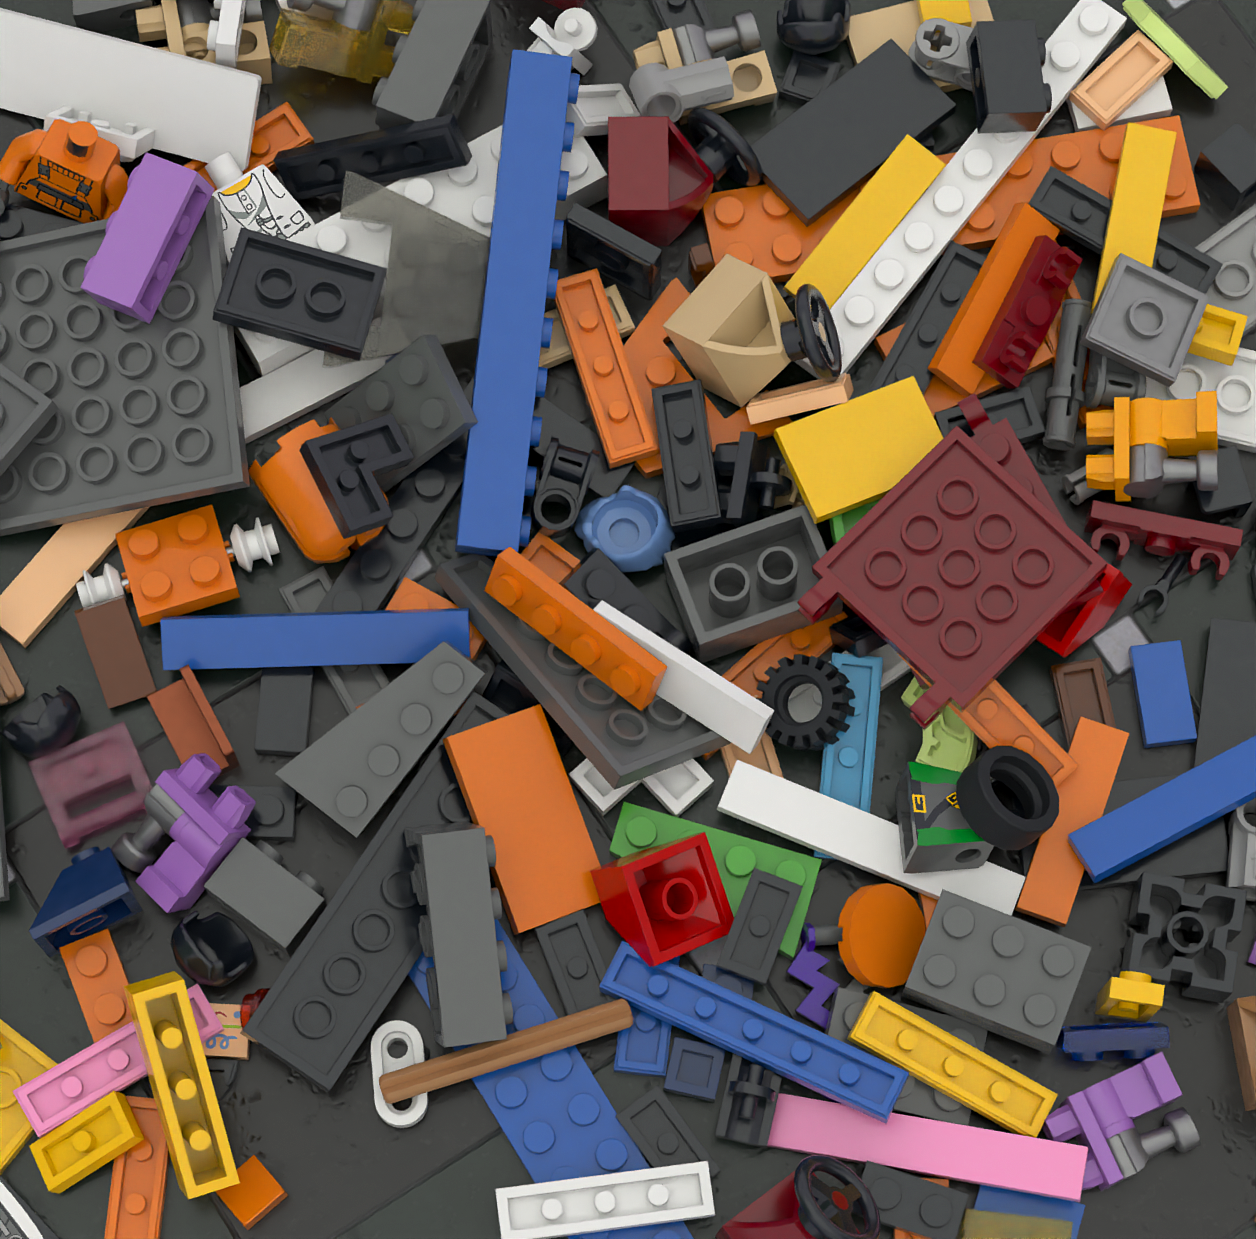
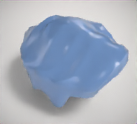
(627, 528)

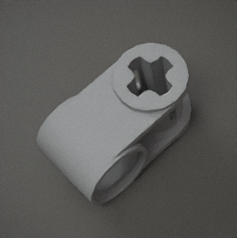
(951, 56)

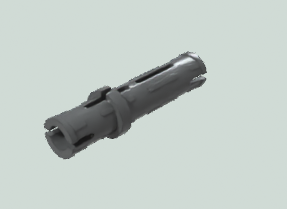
(1066, 392)

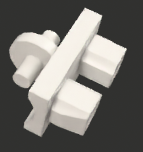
(572, 33)

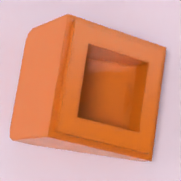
(254, 1194)

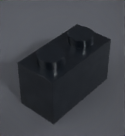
(1008, 76)

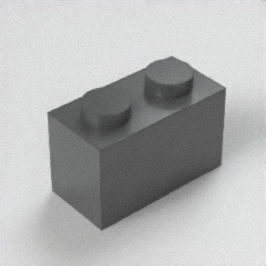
(267, 895)

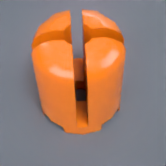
(298, 502)

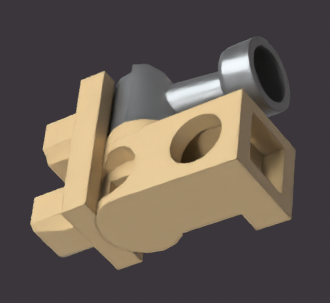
(186, 31)
(692, 44)

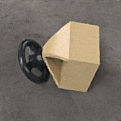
(743, 335)

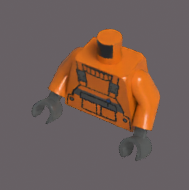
(65, 171)

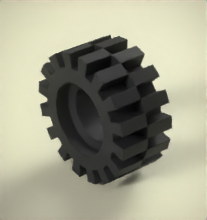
(834, 702)

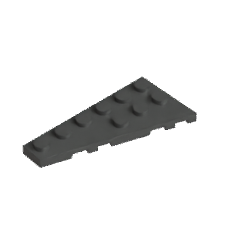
(601, 723)

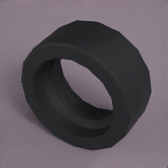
(1028, 782)

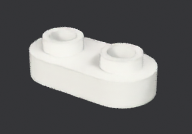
(384, 1063)

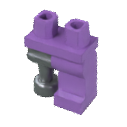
(197, 821)
(1104, 1122)

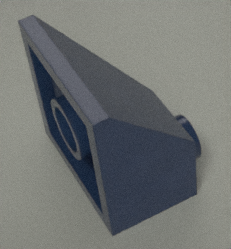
(84, 901)

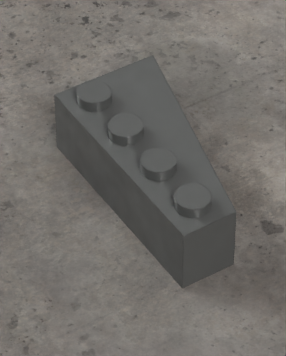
(376, 746)
(460, 932)

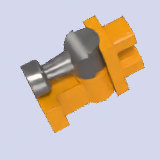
(1145, 436)

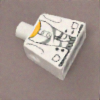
(254, 202)

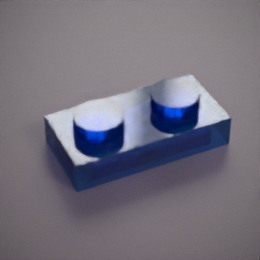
(1136, 1039)

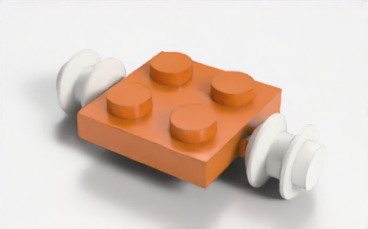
(179, 565)

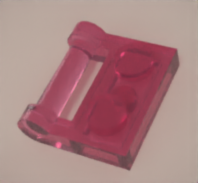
(86, 770)

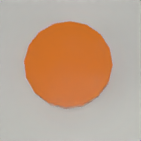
(881, 935)

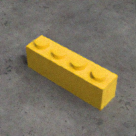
(181, 1084)

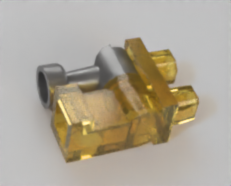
(347, 44)

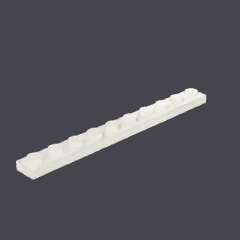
(962, 189)

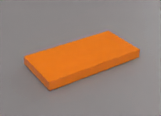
(528, 806)

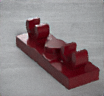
(1027, 311)
(1163, 535)

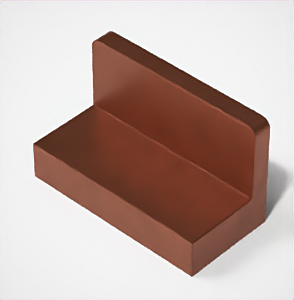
(191, 722)

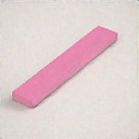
(930, 1147)

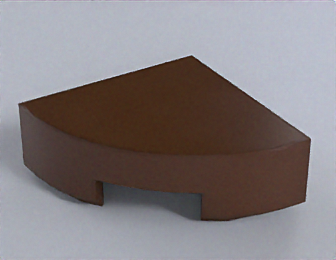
(700, 263)

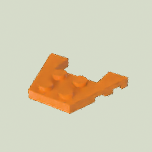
(656, 367)

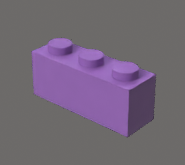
(147, 237)

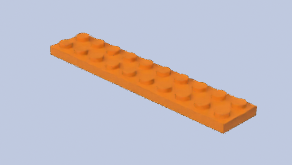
(769, 236)

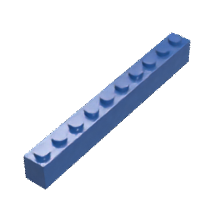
(514, 303)

